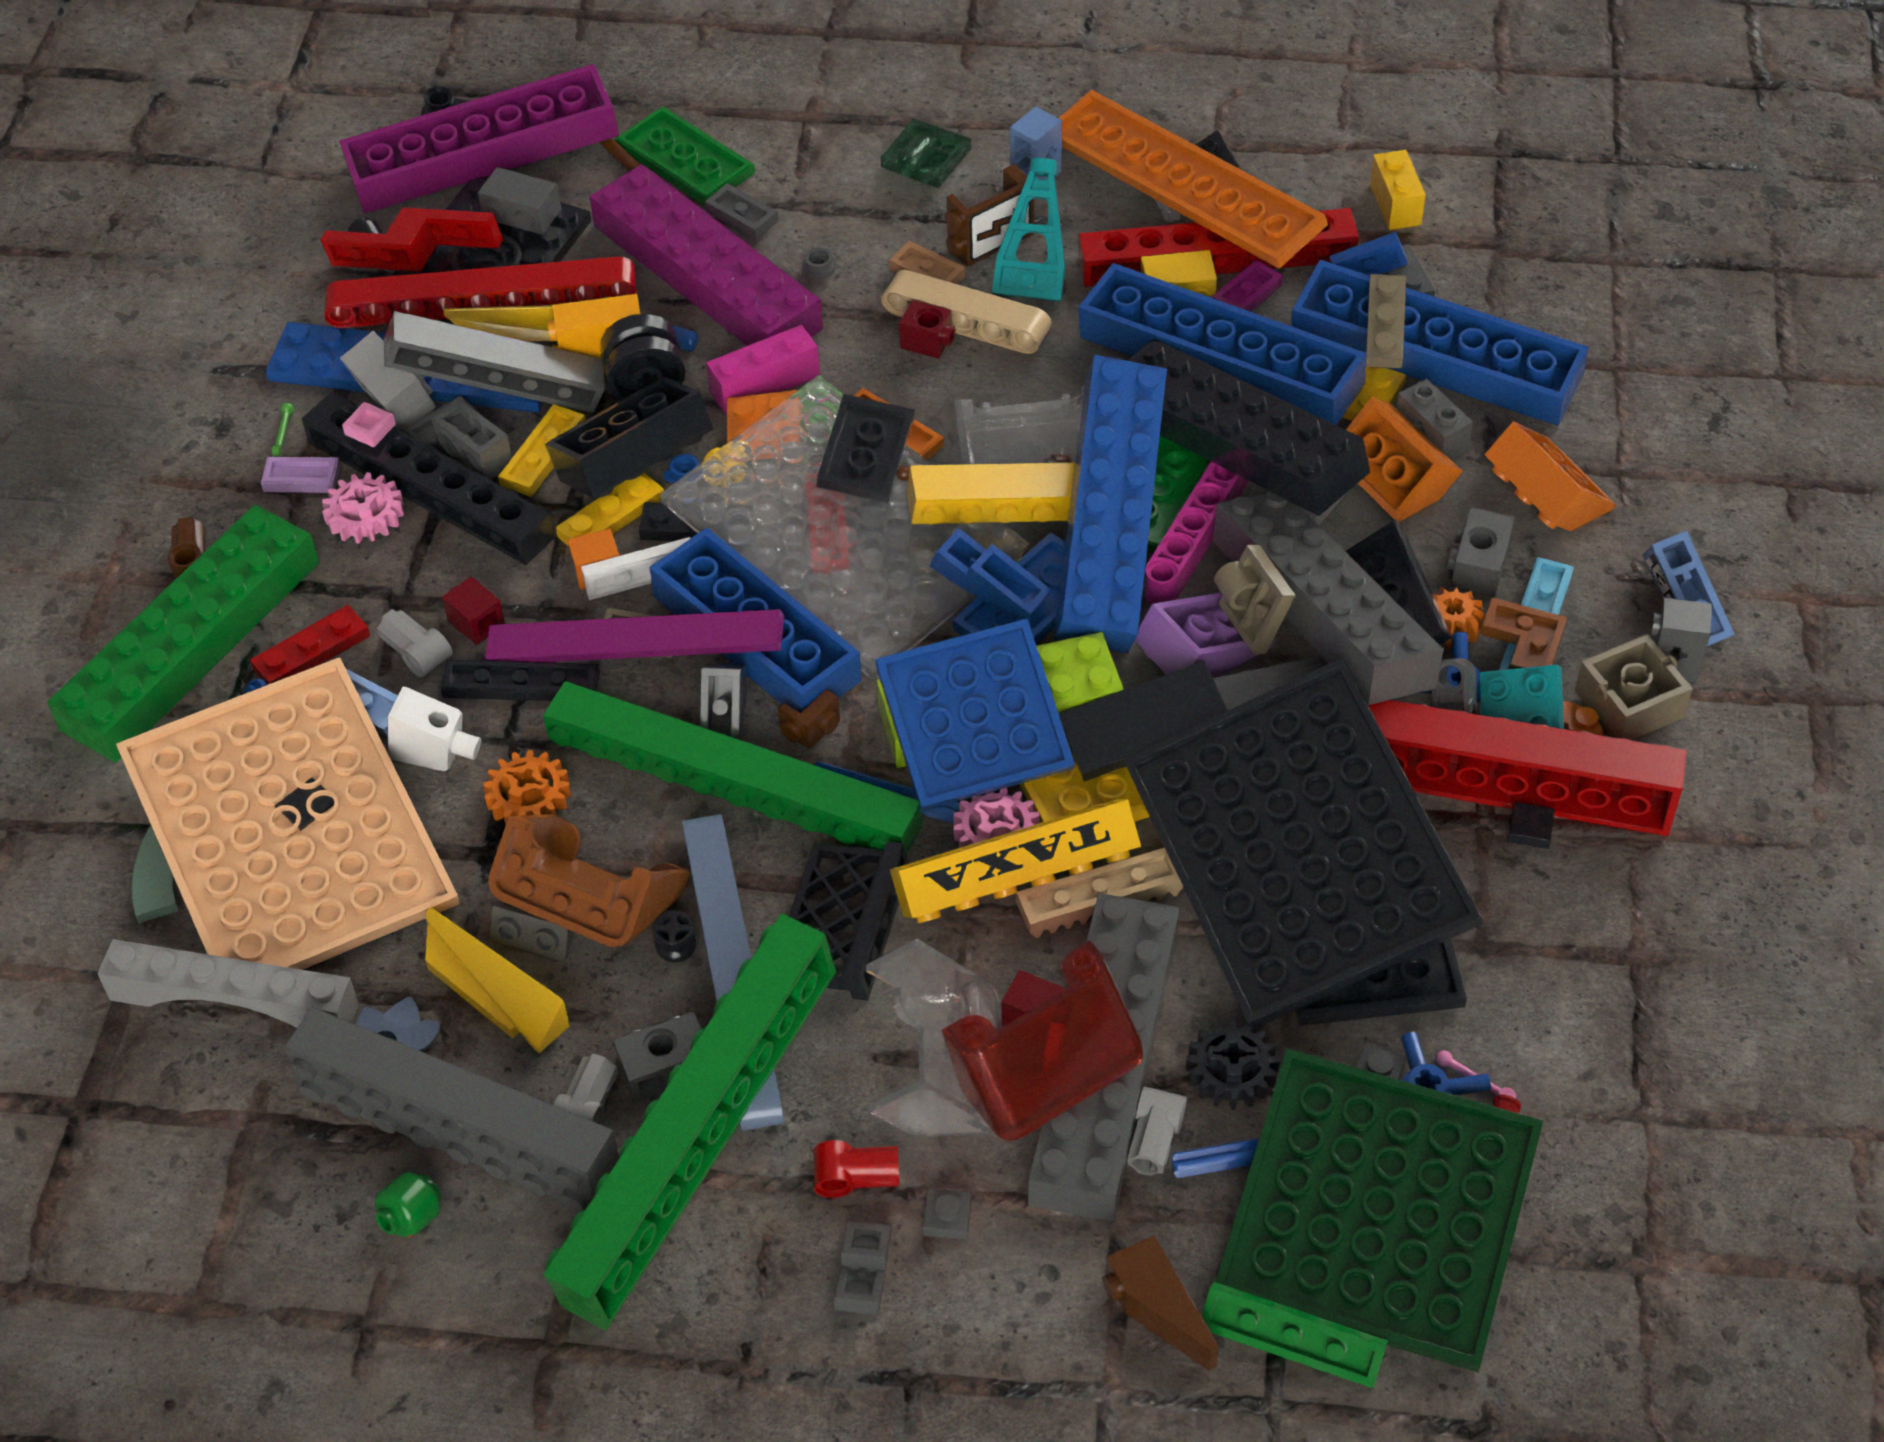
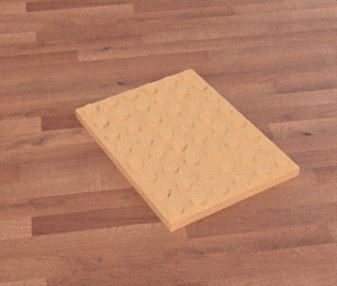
(250, 873)

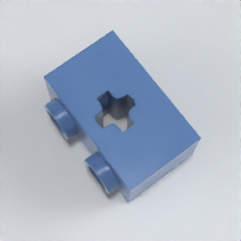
(1036, 136)

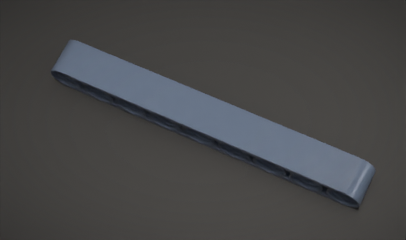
(724, 935)

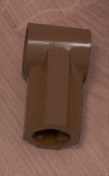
(187, 544)

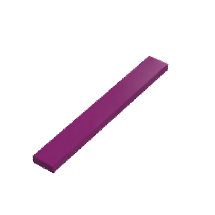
(636, 637)

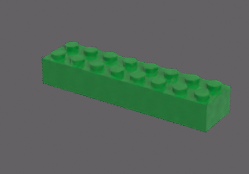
(184, 632)

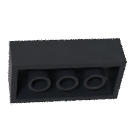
(629, 437)

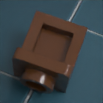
(813, 723)

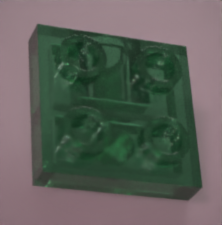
(926, 153)

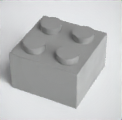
(390, 389)

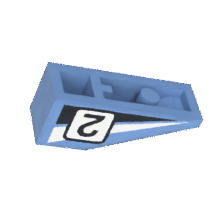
(1683, 577)

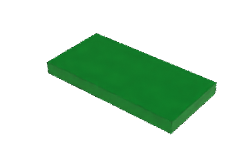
(684, 155)
(1175, 479)

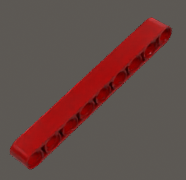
(428, 294)

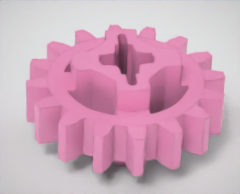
(363, 507)
(992, 816)

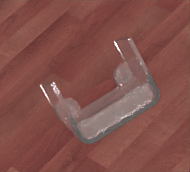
(930, 997)

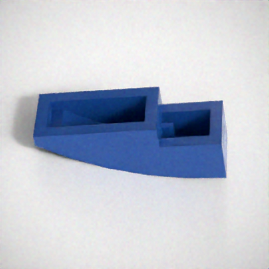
(989, 574)

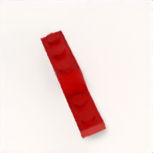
(412, 239)

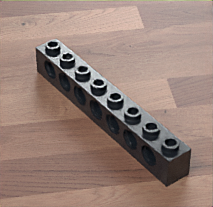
(435, 482)

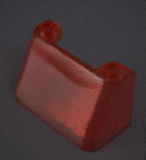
(1049, 1054)

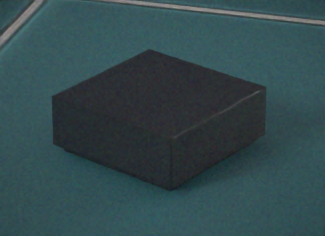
(1531, 825)

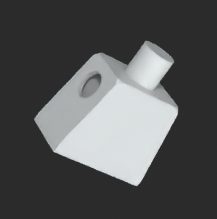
(427, 732)

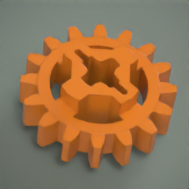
(527, 786)

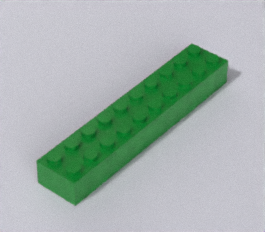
(690, 1122)

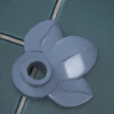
(401, 1024)

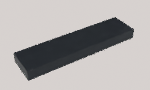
(514, 679)

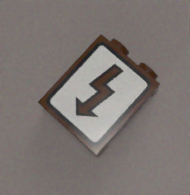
(981, 229)

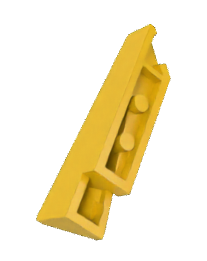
(516, 322)
(493, 984)

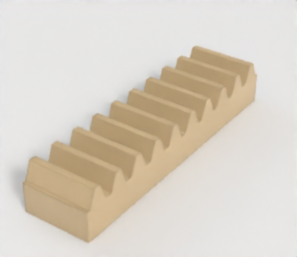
(1076, 895)

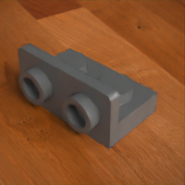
(528, 932)

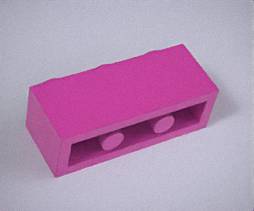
(764, 366)

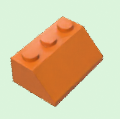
(1403, 462)
(1547, 479)

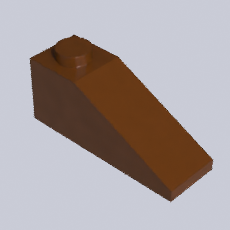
(1158, 1300)

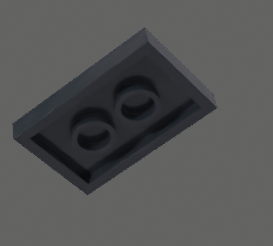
(865, 448)

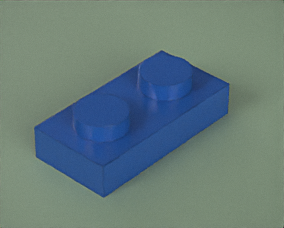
(1373, 256)

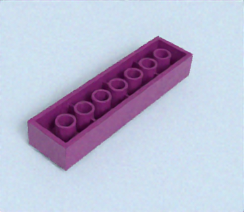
(479, 136)
(702, 258)

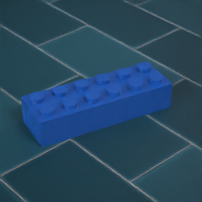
(714, 578)

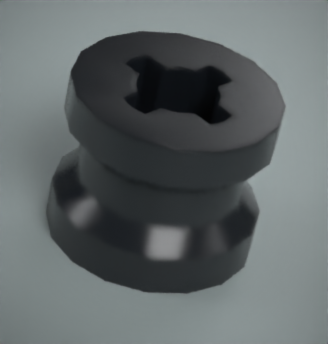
(667, 928)

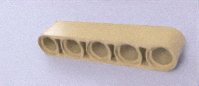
(973, 311)

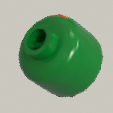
(407, 1204)

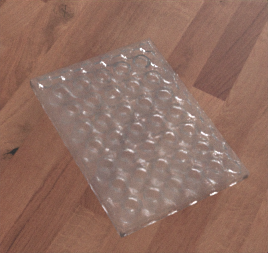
(833, 552)

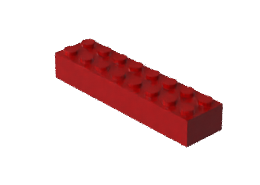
(1533, 764)

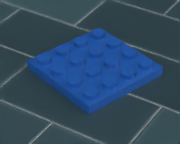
(974, 714)

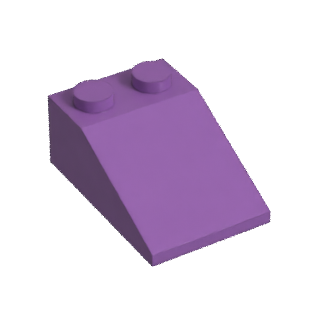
(1192, 632)

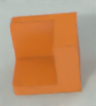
(591, 549)

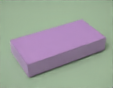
(300, 474)

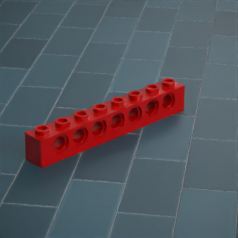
(1127, 246)

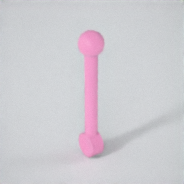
(1445, 1059)

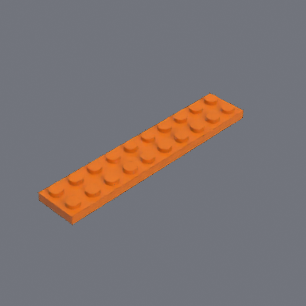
(1189, 179)

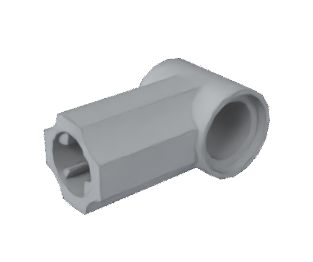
(418, 647)
(589, 1088)
(1157, 1121)

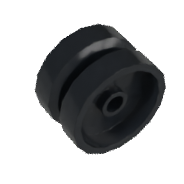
(640, 352)

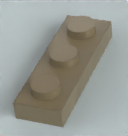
(1386, 321)

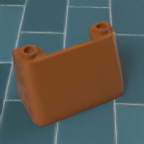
(542, 876)

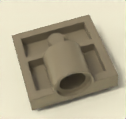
(1254, 597)

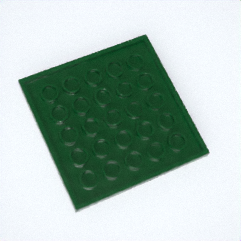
(1382, 1207)

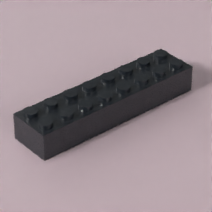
(1255, 432)

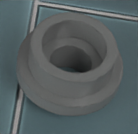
(818, 263)

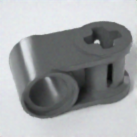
(1460, 697)

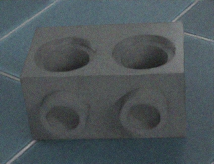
(472, 439)

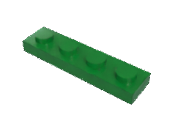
(1294, 1334)

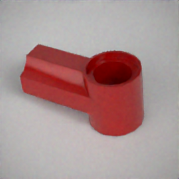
(842, 1168)

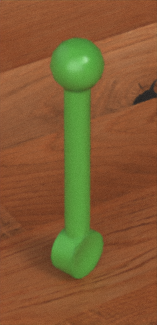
(286, 409)

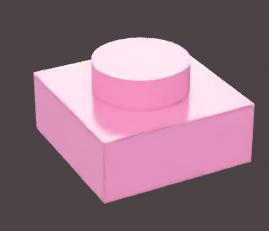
(369, 424)

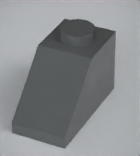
(723, 698)

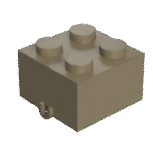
(1633, 688)

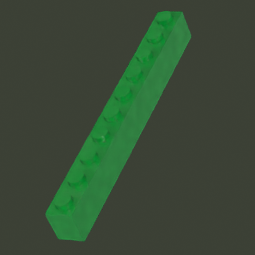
(731, 769)

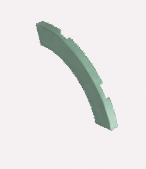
(152, 882)

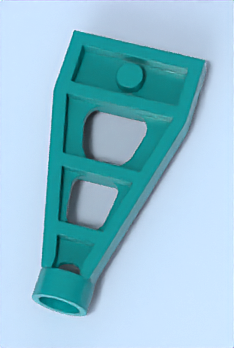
(1032, 279)

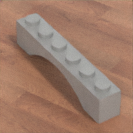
(160, 974)

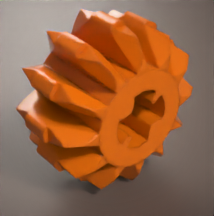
(1460, 613)

